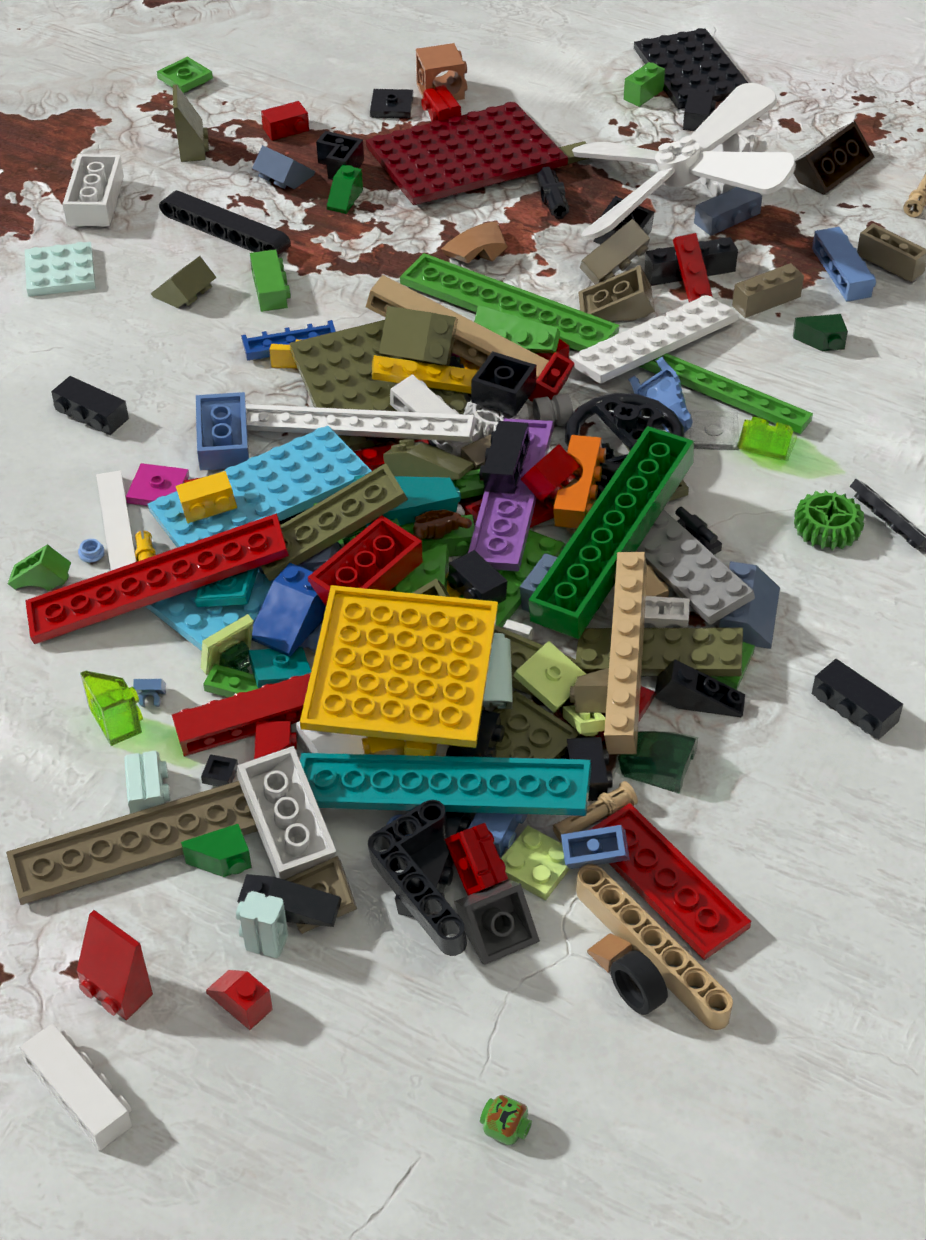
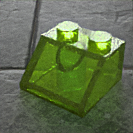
(112, 706)

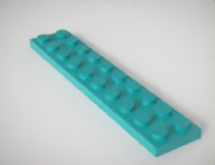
(456, 782)

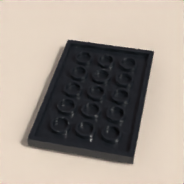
(691, 63)

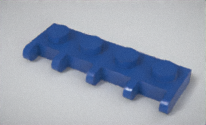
(258, 347)

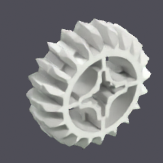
(488, 418)

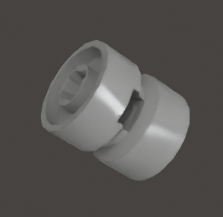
(555, 410)

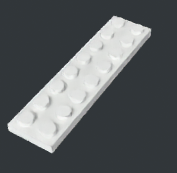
(653, 338)

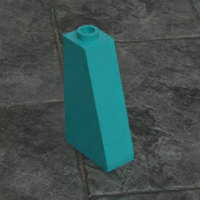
(423, 496)

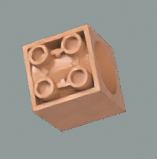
(437, 59)

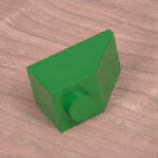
(345, 189)
(218, 852)

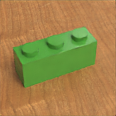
(269, 280)

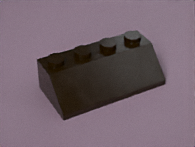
(833, 159)

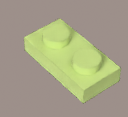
(585, 723)

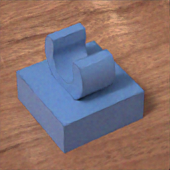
(149, 687)

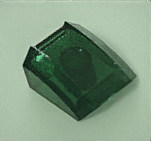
(660, 759)

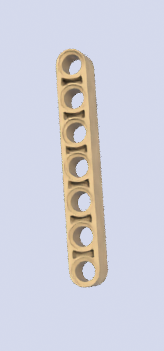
(665, 952)

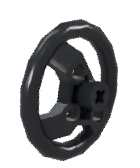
(625, 421)

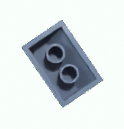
(758, 615)

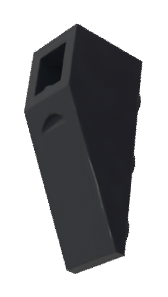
(695, 691)

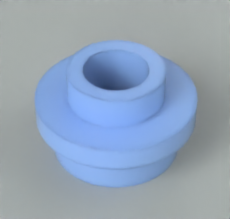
(91, 550)

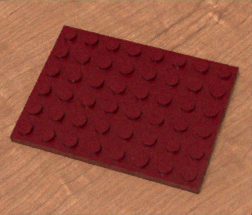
(465, 152)

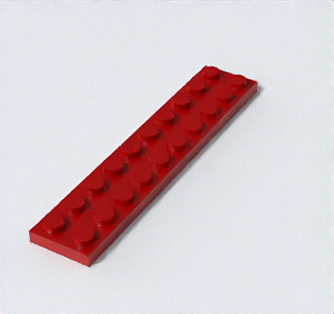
(155, 578)

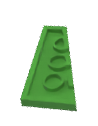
(524, 332)

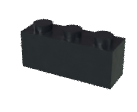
(90, 405)
(505, 457)
(857, 699)

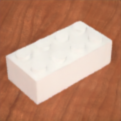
(93, 190)

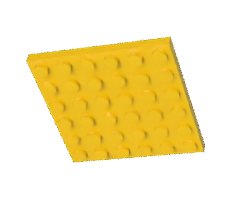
(401, 666)

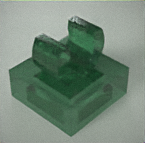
(236, 657)

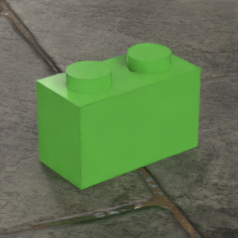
(644, 84)

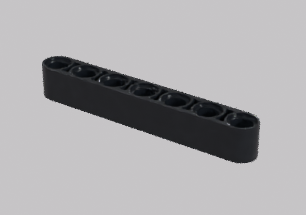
(223, 223)

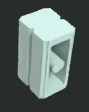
(145, 781)
(263, 924)

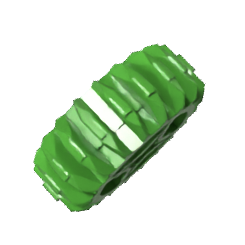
(829, 520)

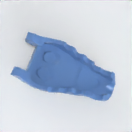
(667, 389)

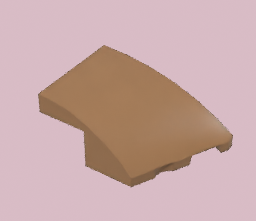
(482, 240)

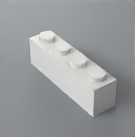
(415, 396)
(77, 1086)

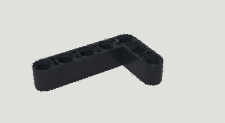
(398, 857)

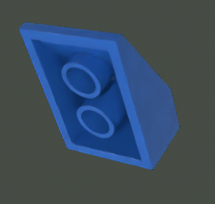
(288, 611)

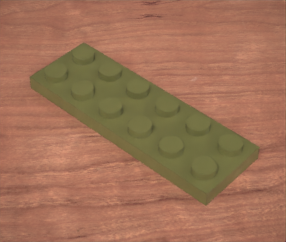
(338, 517)
(704, 649)

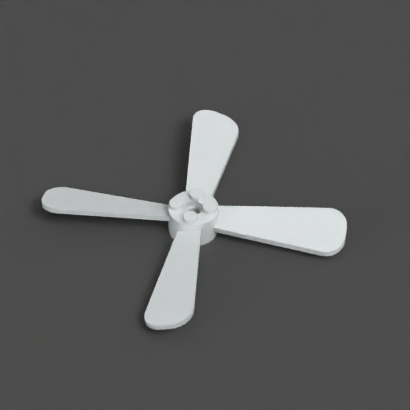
(692, 156)

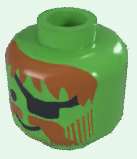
(505, 1119)

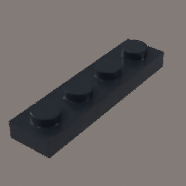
(883, 509)

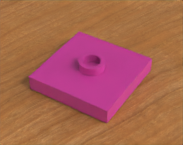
(153, 482)

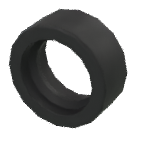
(639, 982)

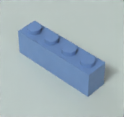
(843, 264)

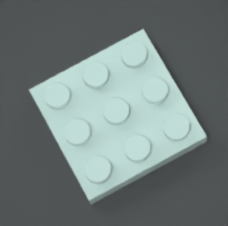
(59, 269)

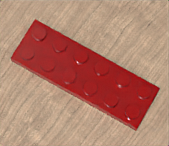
(675, 886)

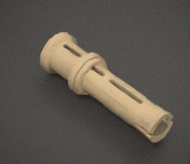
(913, 200)
(604, 807)

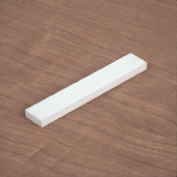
(115, 519)

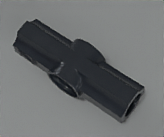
(552, 193)

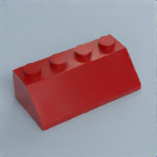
(372, 560)

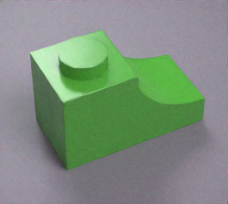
(41, 569)

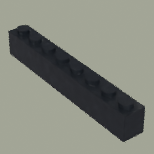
(436, 858)

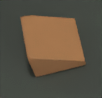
(609, 950)

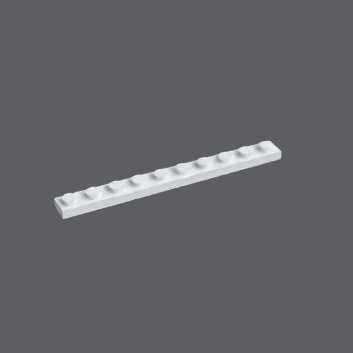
(361, 422)

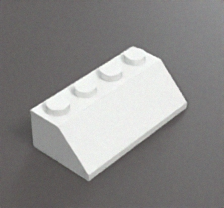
(285, 812)

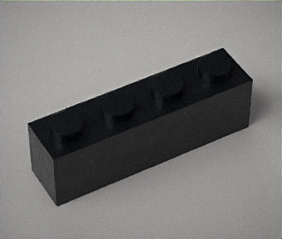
(718, 257)

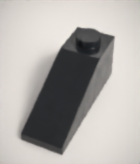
(301, 902)

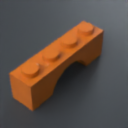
(576, 501)

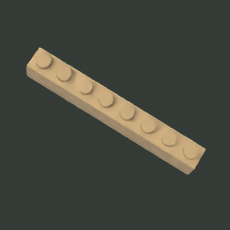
(471, 339)
(626, 654)

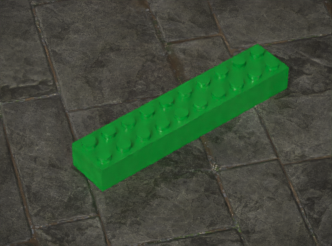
(614, 524)

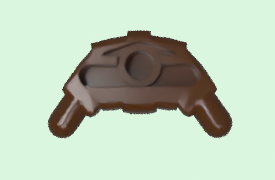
(438, 523)

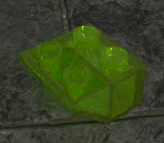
(767, 440)

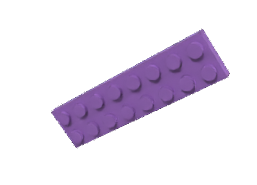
(506, 517)

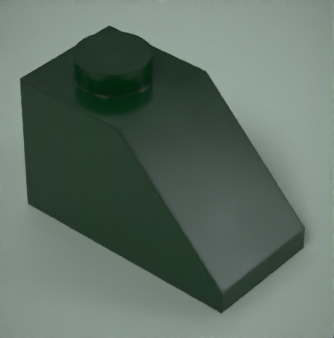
(821, 331)

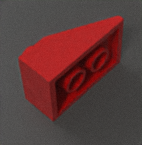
(113, 968)

